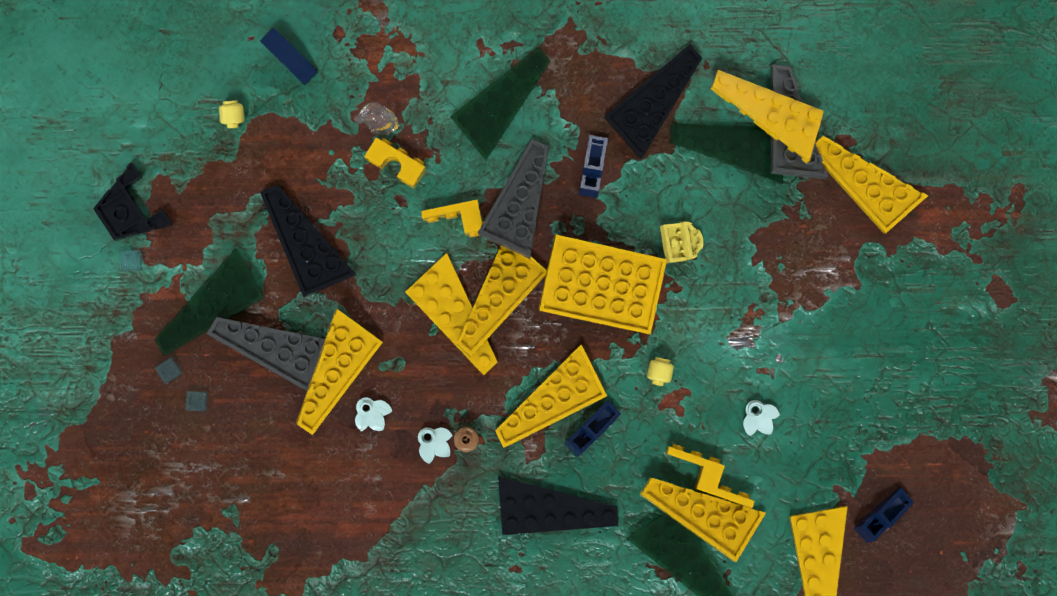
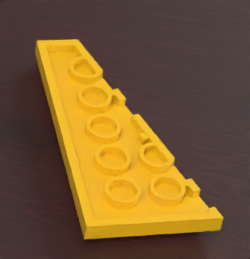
(776, 114)
(872, 188)
(504, 289)
(447, 305)
(340, 361)
(560, 395)
(714, 520)
(818, 549)

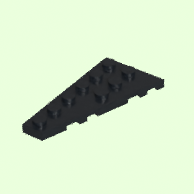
(646, 109)
(308, 252)
(541, 509)

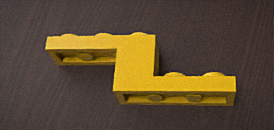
(469, 213)
(709, 475)

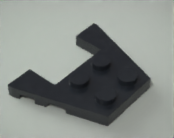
(121, 213)

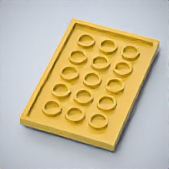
(602, 284)

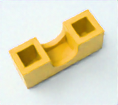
(382, 152)

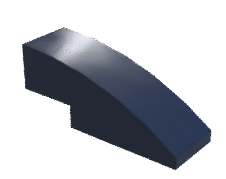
(288, 56)
(593, 166)
(592, 428)
(883, 515)

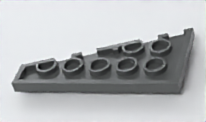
(781, 159)
(516, 209)
(280, 351)

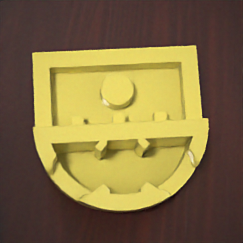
(680, 241)

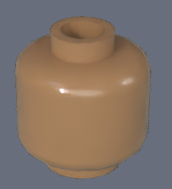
(471, 434)

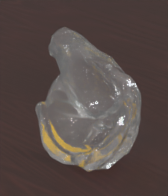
(377, 118)

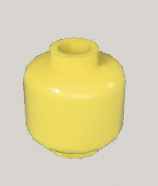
(231, 114)
(660, 371)

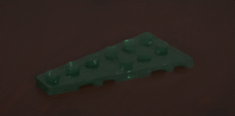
(493, 109)
(736, 146)
(221, 296)
(680, 555)

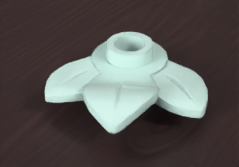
(373, 416)
(761, 420)
(436, 445)

